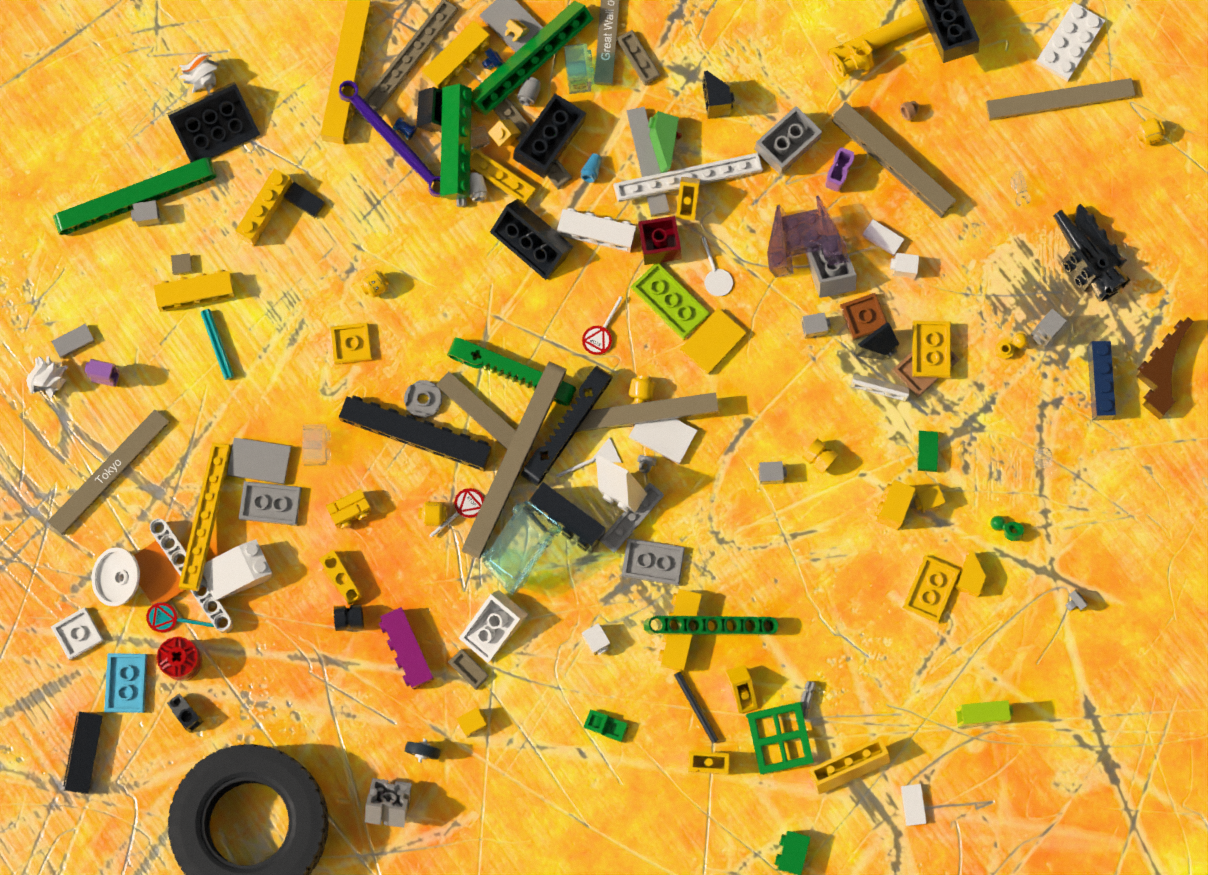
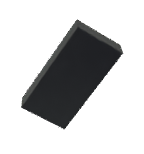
(304, 200)

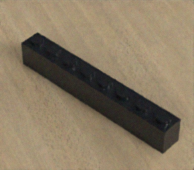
(415, 433)

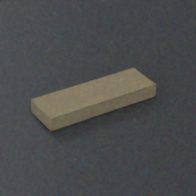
(638, 57)

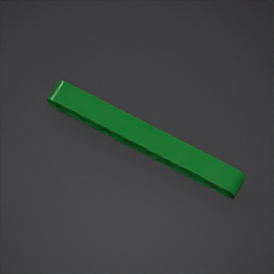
(144, 191)

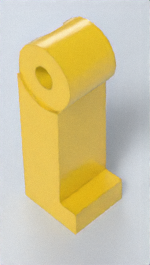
(340, 577)

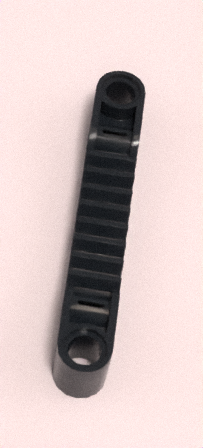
(537, 467)

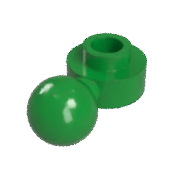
(1012, 531)

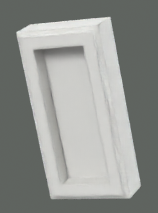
(883, 237)
(913, 805)

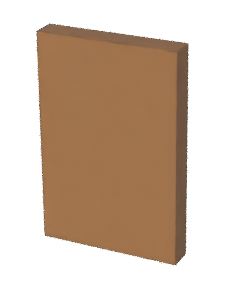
(916, 384)

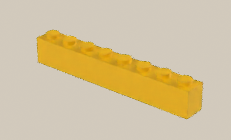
(347, 67)

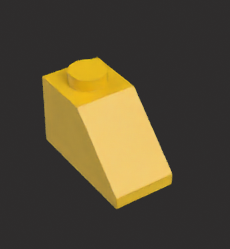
(971, 576)
(742, 689)

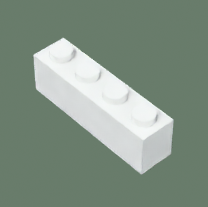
(596, 230)

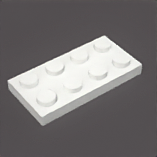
(1070, 41)

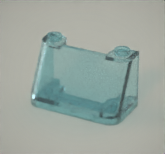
(520, 546)

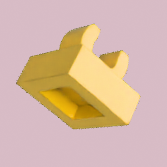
(517, 27)

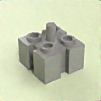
(388, 803)

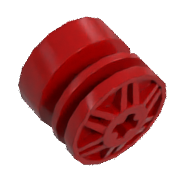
(190, 655)

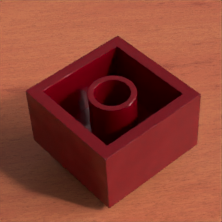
(659, 240)

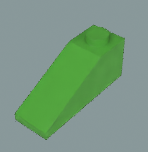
(662, 136)

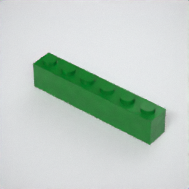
(455, 142)

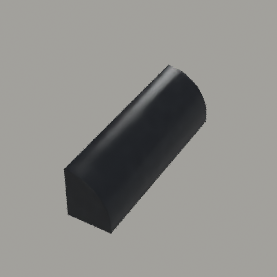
(82, 752)

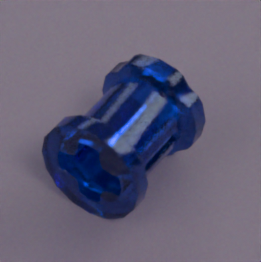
(404, 128)

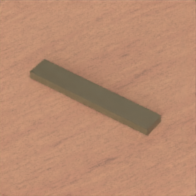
(506, 110)
(477, 409)

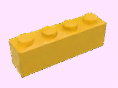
(456, 56)
(263, 207)
(194, 290)
(677, 646)
(849, 765)

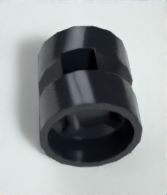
(348, 617)

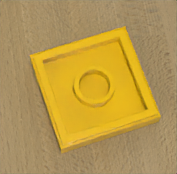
(351, 343)

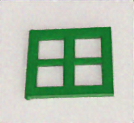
(780, 738)

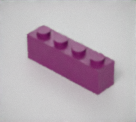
(406, 648)

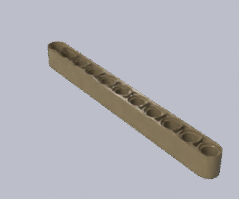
(514, 460)

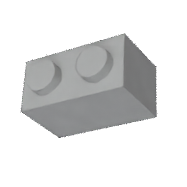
(1048, 327)

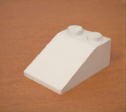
(618, 485)
(236, 570)
(493, 625)

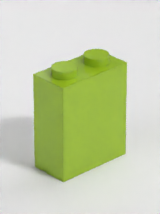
(984, 713)

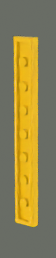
(205, 517)

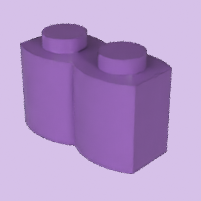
(839, 169)
(102, 372)

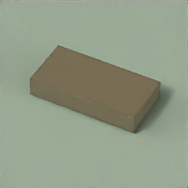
(468, 668)

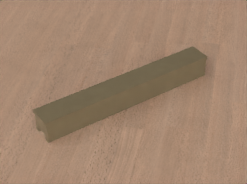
(893, 160)

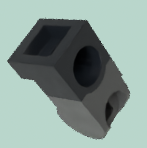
(184, 713)

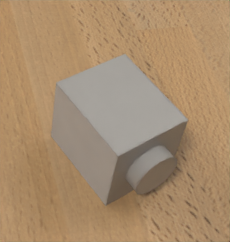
(146, 213)
(815, 325)
(771, 473)

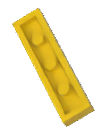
(500, 176)

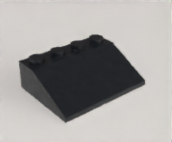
(213, 123)

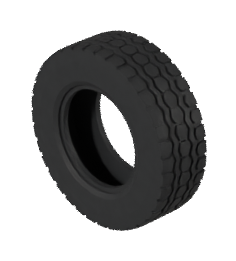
(236, 766)

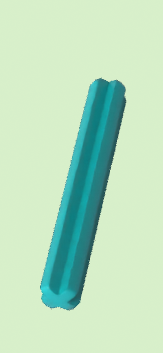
(217, 344)

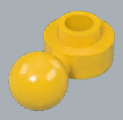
(1020, 341)

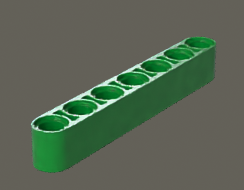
(720, 625)

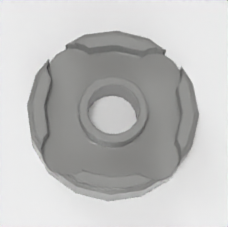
(426, 410)

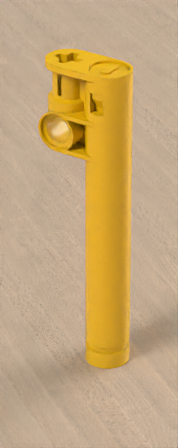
(858, 51)

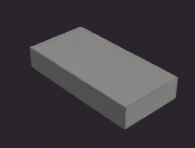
(73, 341)

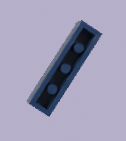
(1101, 380)

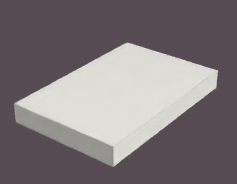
(664, 437)

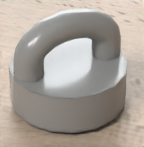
(645, 460)

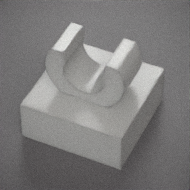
(1077, 600)

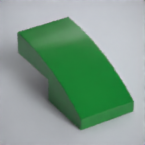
(927, 451)
(606, 726)

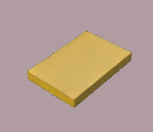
(713, 341)
(931, 349)
(931, 589)

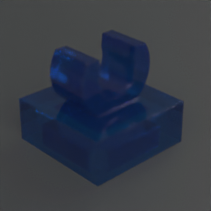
(493, 59)

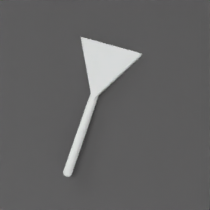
(606, 451)

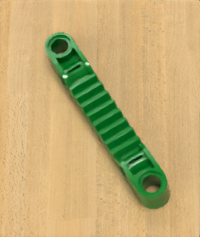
(463, 352)

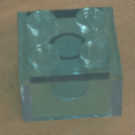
(579, 68)

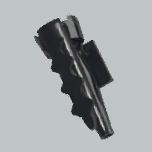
(1091, 257)

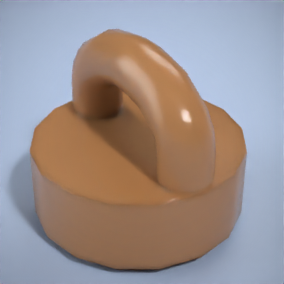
(909, 111)

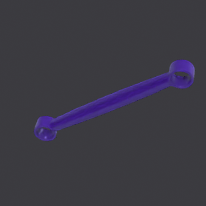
(390, 136)

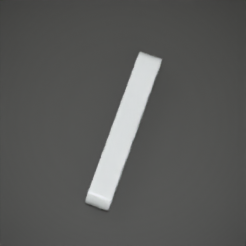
(178, 550)

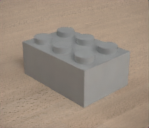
(788, 140)

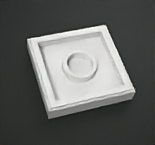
(77, 633)

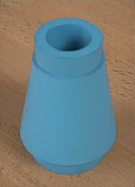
(591, 169)

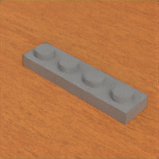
(630, 521)

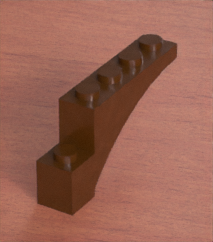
(1158, 371)

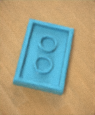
(125, 683)

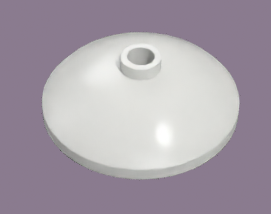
(115, 576)

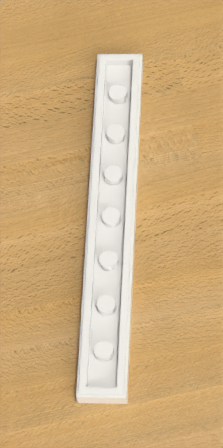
(670, 180)

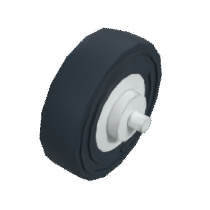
(422, 750)

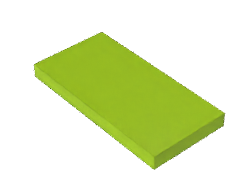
(670, 300)

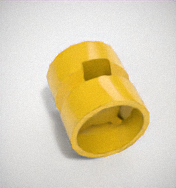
(820, 456)

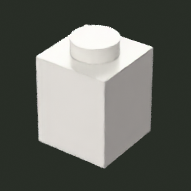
(904, 265)
(596, 639)

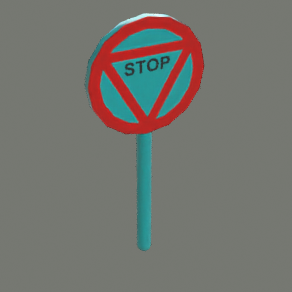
(163, 617)

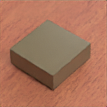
(181, 264)

